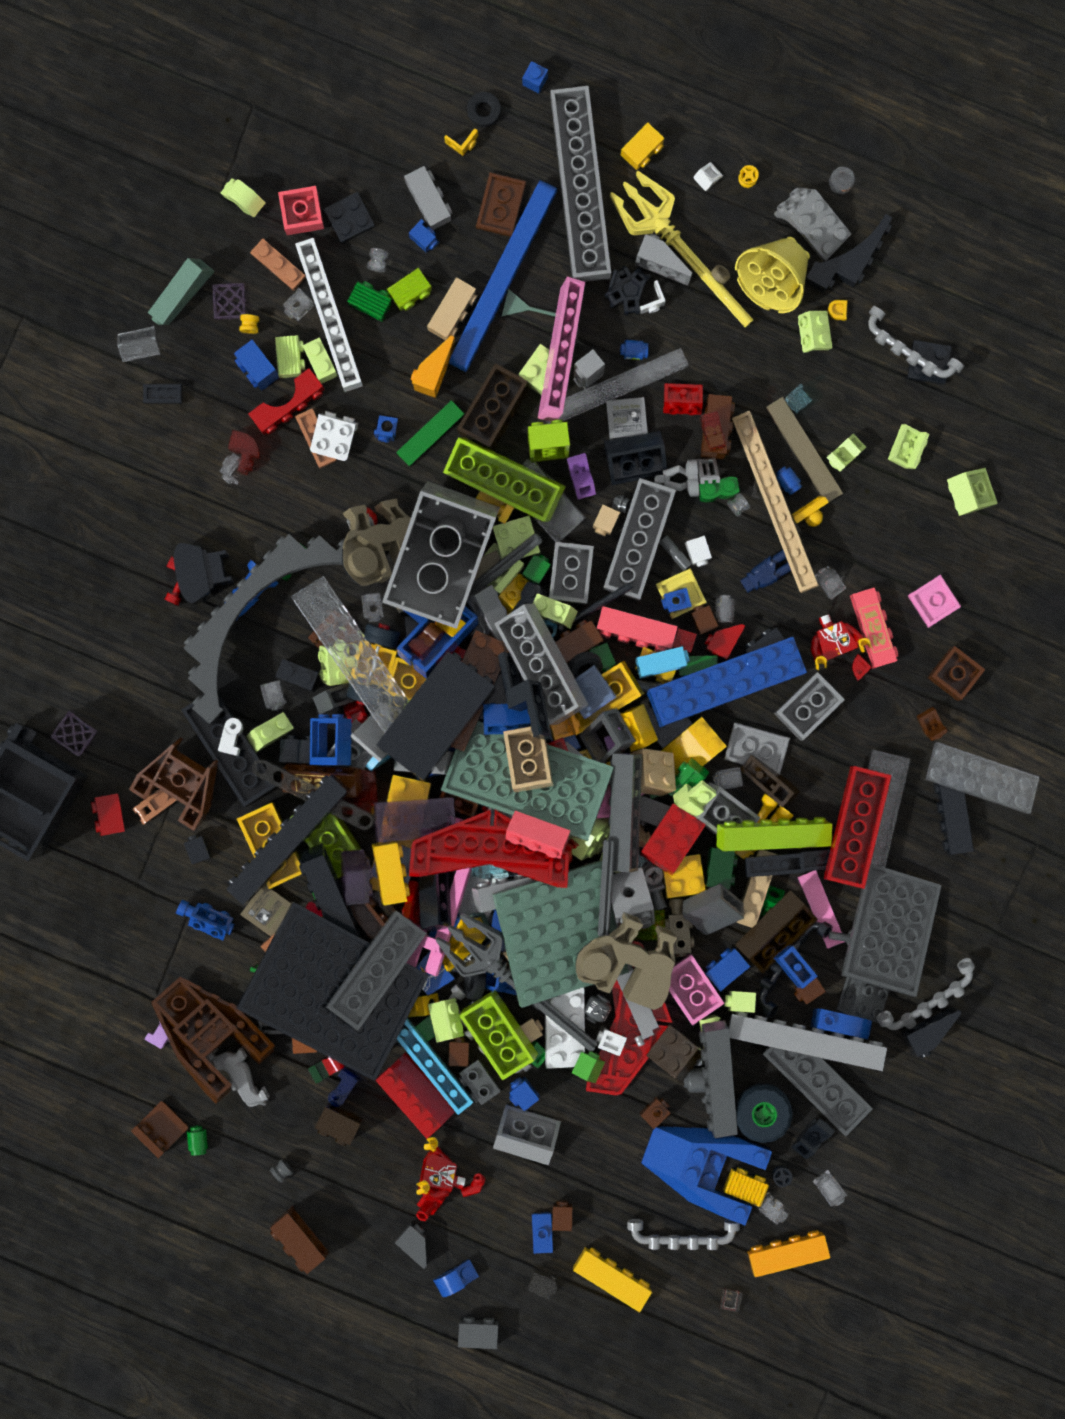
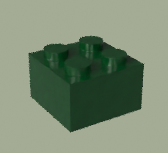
(720, 868)

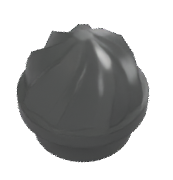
(621, 504)

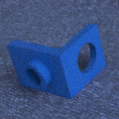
(382, 435)

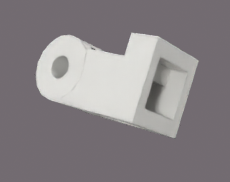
(231, 731)

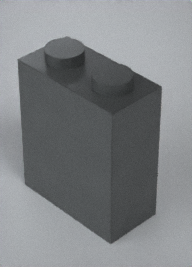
(713, 909)

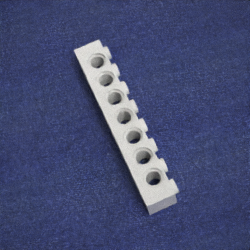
(328, 314)

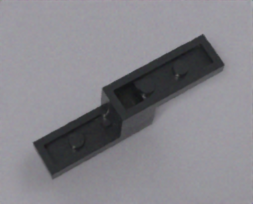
(525, 696)
(786, 863)

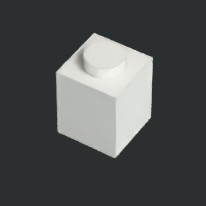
(698, 551)

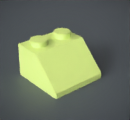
(972, 491)

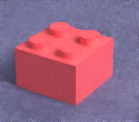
(301, 210)

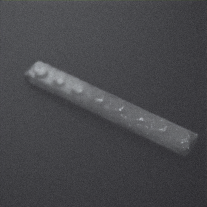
(623, 383)

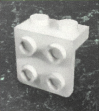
(333, 435)

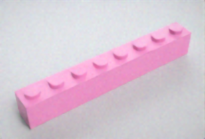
(561, 350)

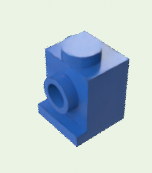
(423, 236)
(684, 601)

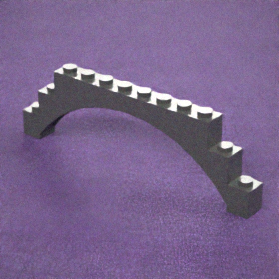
(209, 641)

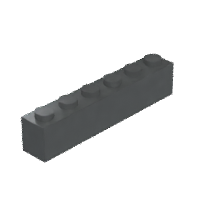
(625, 810)
(719, 1079)

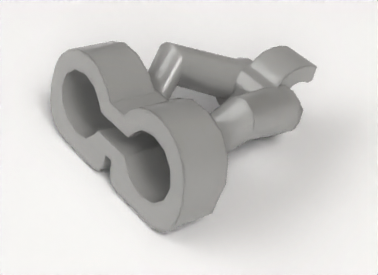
(691, 473)

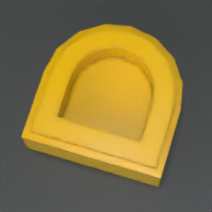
(838, 310)

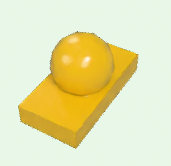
(811, 512)

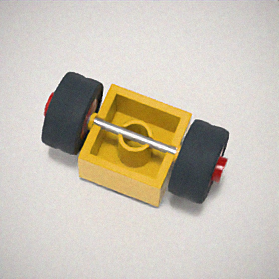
(383, 641)

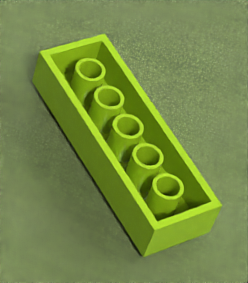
(504, 479)

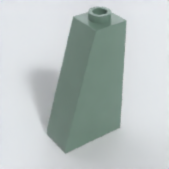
(180, 290)

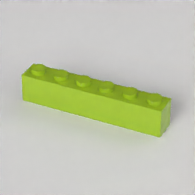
(774, 835)

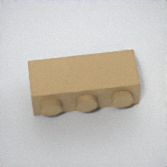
(452, 309)

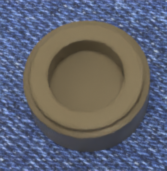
(720, 274)

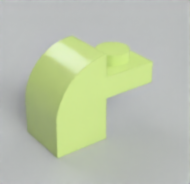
(243, 197)
(846, 452)
(694, 799)

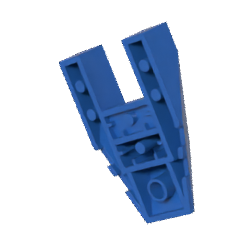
(692, 1164)

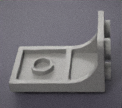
(814, 221)

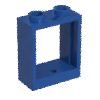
(318, 740)

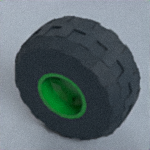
(763, 1112)

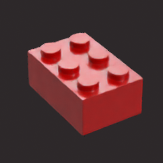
(672, 839)

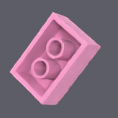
(693, 990)

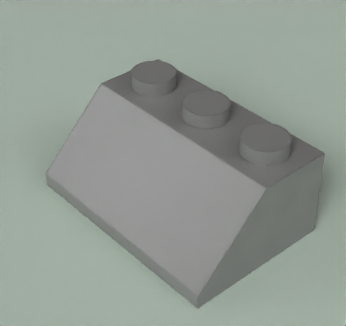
(527, 1135)

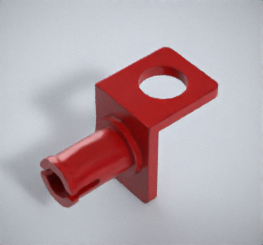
(427, 1207)

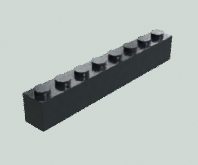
(288, 839)

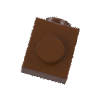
(931, 724)

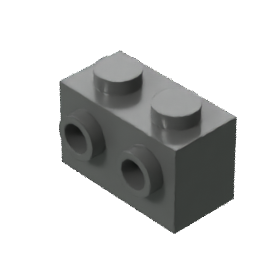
(479, 1082)

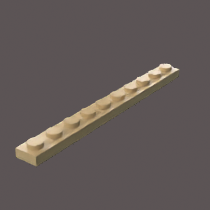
(775, 502)

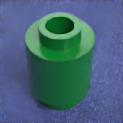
(197, 1140)

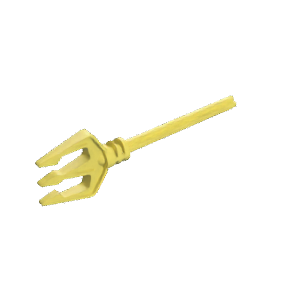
(658, 221)

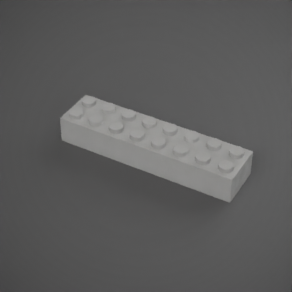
(807, 1042)

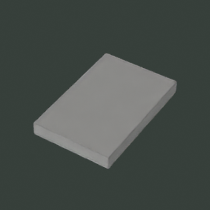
(762, 744)

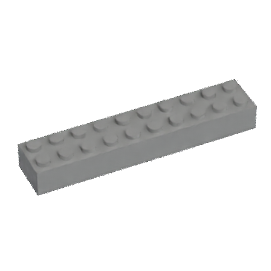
(580, 184)

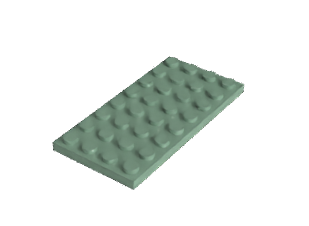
(484, 778)

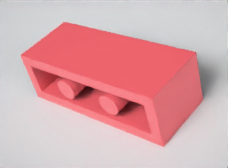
(537, 835)

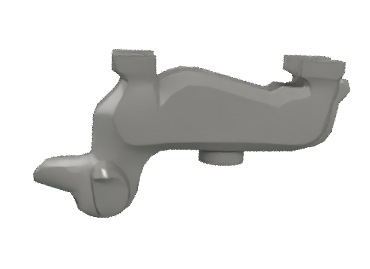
(240, 1076)

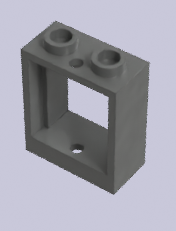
(622, 738)

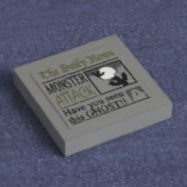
(626, 417)

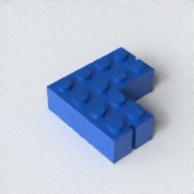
(446, 644)

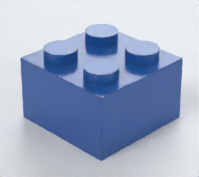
(259, 369)

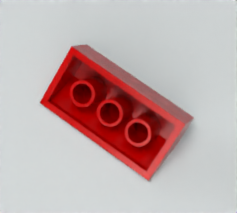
(415, 1095)

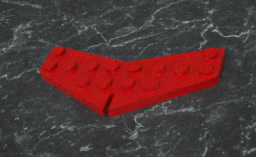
(479, 844)
(621, 1069)

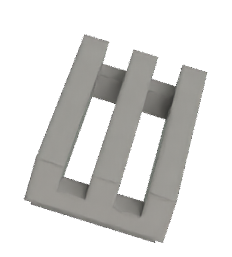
(709, 477)

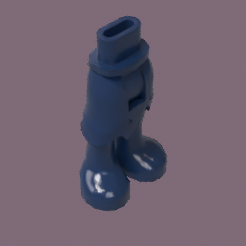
(765, 573)

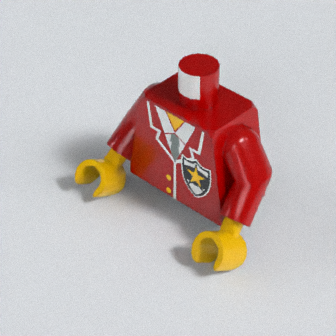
(835, 641)
(437, 1173)

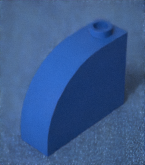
(841, 1023)

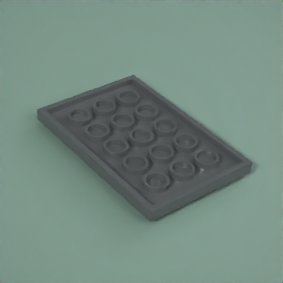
(891, 930)

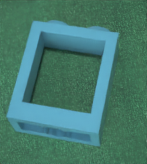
(661, 662)

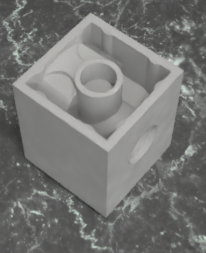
(632, 896)

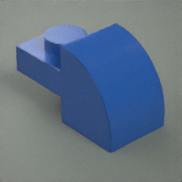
(456, 1279)

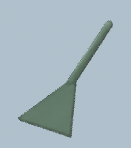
(515, 305)

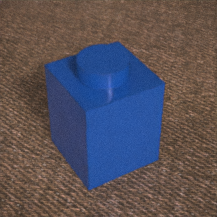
(535, 77)

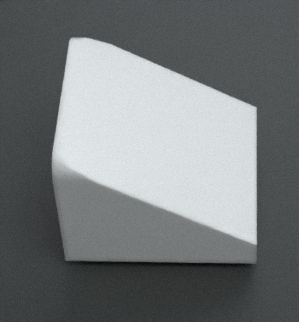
(707, 176)

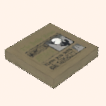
(266, 910)

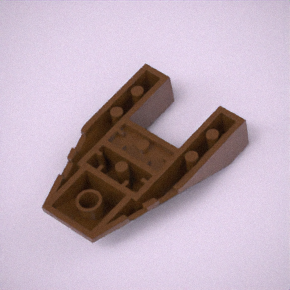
(198, 1025)

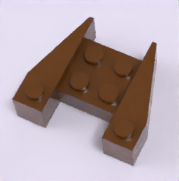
(180, 779)

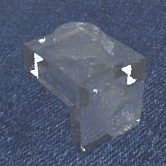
(229, 465)

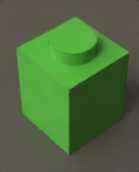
(588, 1066)

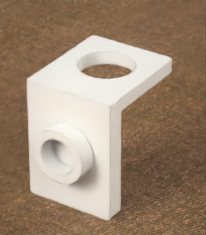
(654, 306)

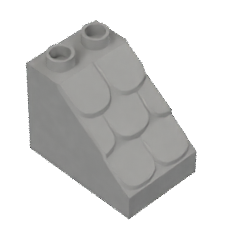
(440, 554)

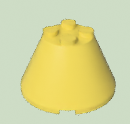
(774, 274)

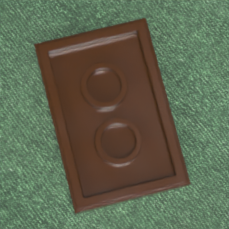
(501, 204)

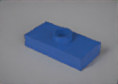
(542, 1232)

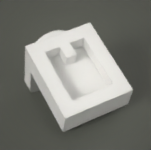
(610, 1041)

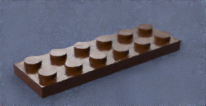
(483, 655)

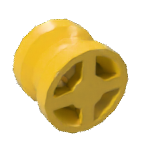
(748, 172)
(249, 324)

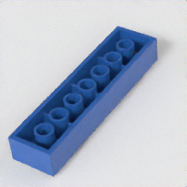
(726, 682)

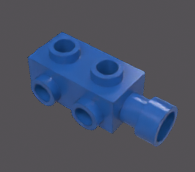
(207, 919)

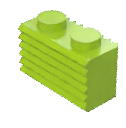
(409, 290)

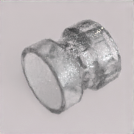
(377, 260)

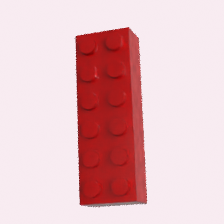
(857, 827)

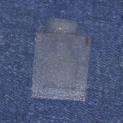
(830, 582)

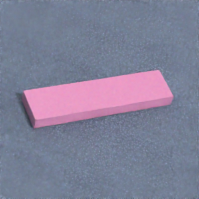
(819, 903)

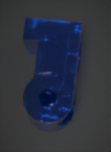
(339, 1094)

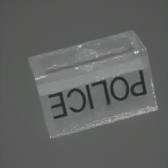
(137, 344)

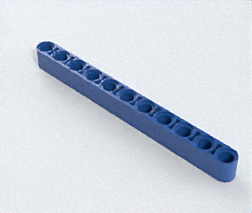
(503, 276)

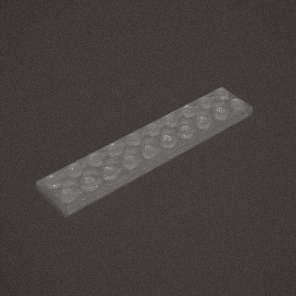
(351, 651)

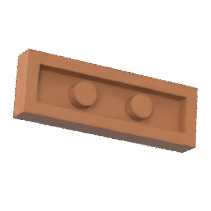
(278, 264)
(307, 423)

